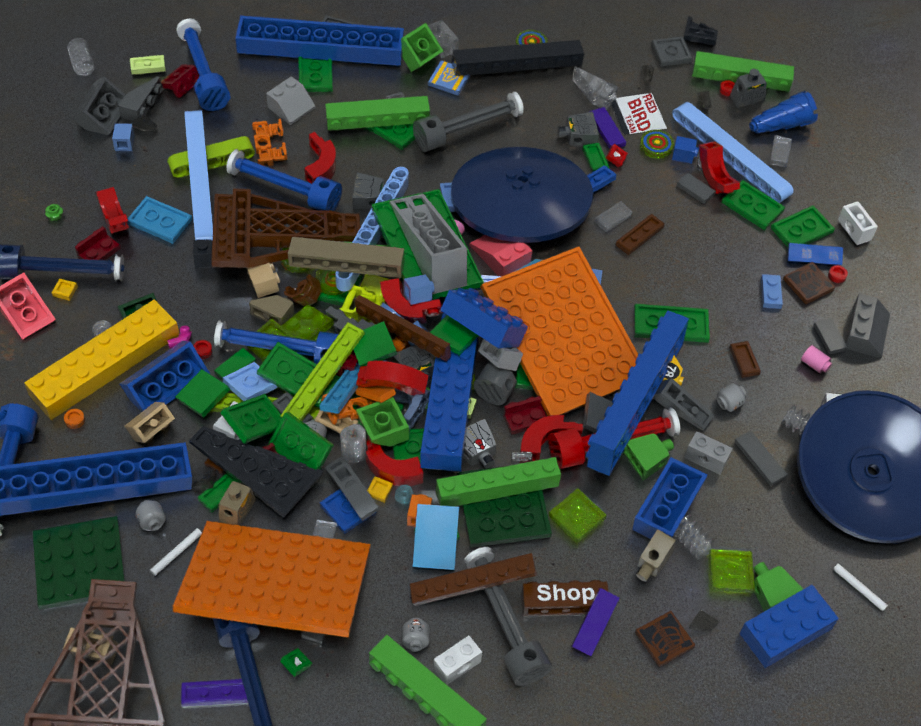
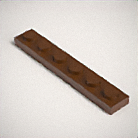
(403, 328)
(473, 579)

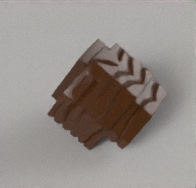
(306, 292)

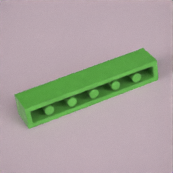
(730, 68)
(376, 112)
(498, 482)
(422, 685)

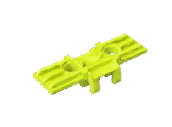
(369, 289)

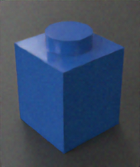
(685, 149)

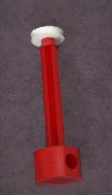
(570, 447)

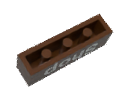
(559, 598)

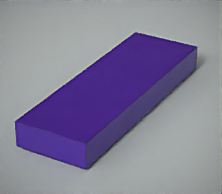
(607, 128)
(595, 622)
(213, 692)

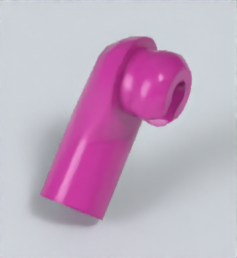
(184, 335)

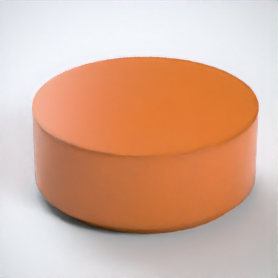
(74, 418)

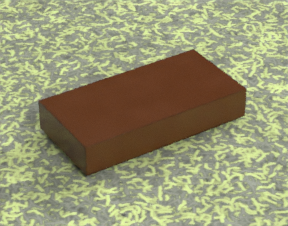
(745, 359)

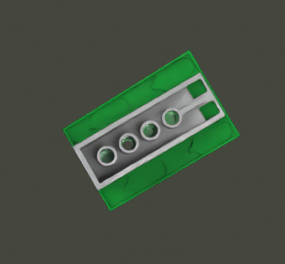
(429, 240)

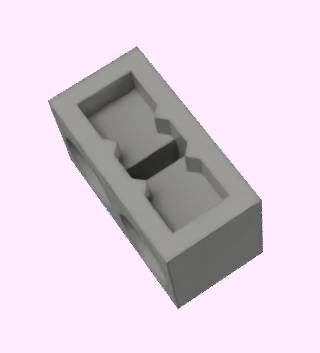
(503, 357)

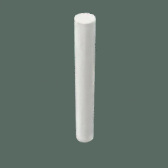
(176, 552)
(860, 587)

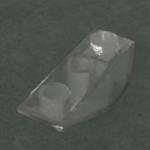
(594, 88)

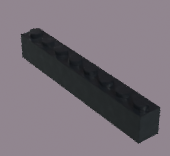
(517, 57)

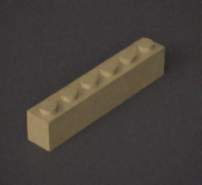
(346, 257)

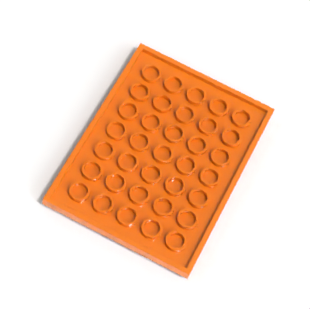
(572, 330)
(274, 579)

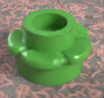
(54, 212)

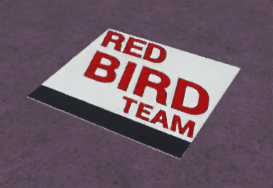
(638, 114)

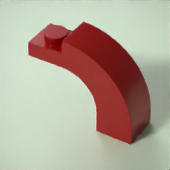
(326, 164)
(714, 169)
(111, 210)
(394, 296)
(392, 375)
(539, 432)
(395, 471)

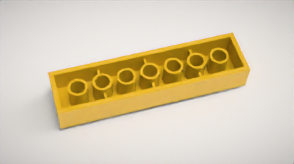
(101, 359)

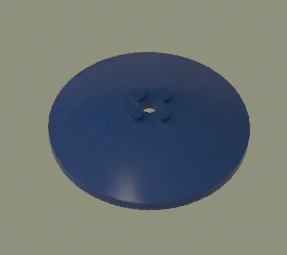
(498, 204)
(834, 460)

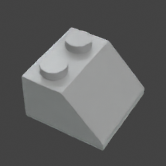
(289, 100)

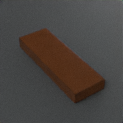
(639, 234)

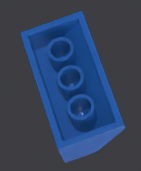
(163, 376)
(669, 499)

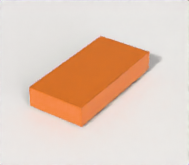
(376, 393)

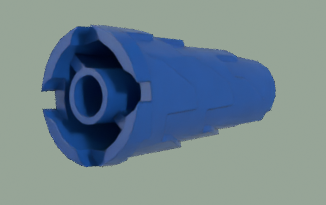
(788, 114)

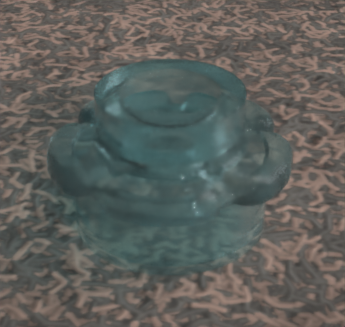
(404, 489)

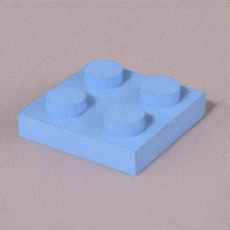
(248, 383)

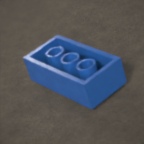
(484, 318)
(788, 626)

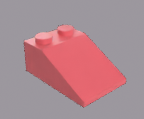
(502, 255)
(24, 306)

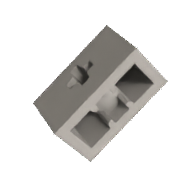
(708, 453)

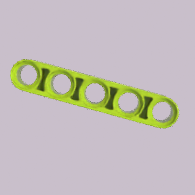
(216, 155)

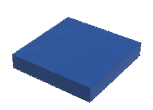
(341, 511)

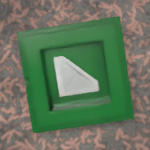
(296, 662)

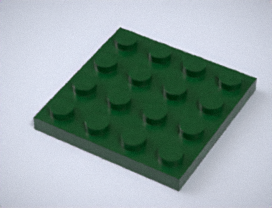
(506, 518)
(74, 555)

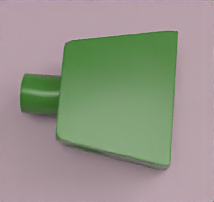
(648, 454)
(773, 585)

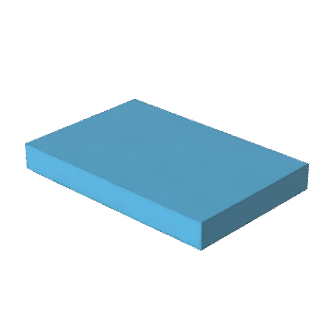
(159, 219)
(435, 536)

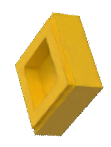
(64, 289)
(380, 489)

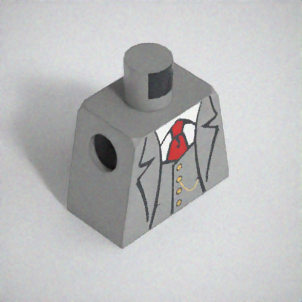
(479, 444)

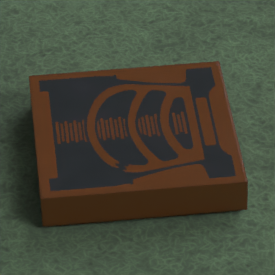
(809, 283)
(665, 638)

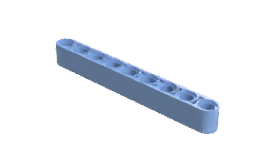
(733, 152)
(198, 175)
(370, 230)

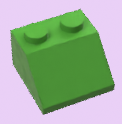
(419, 47)
(384, 422)

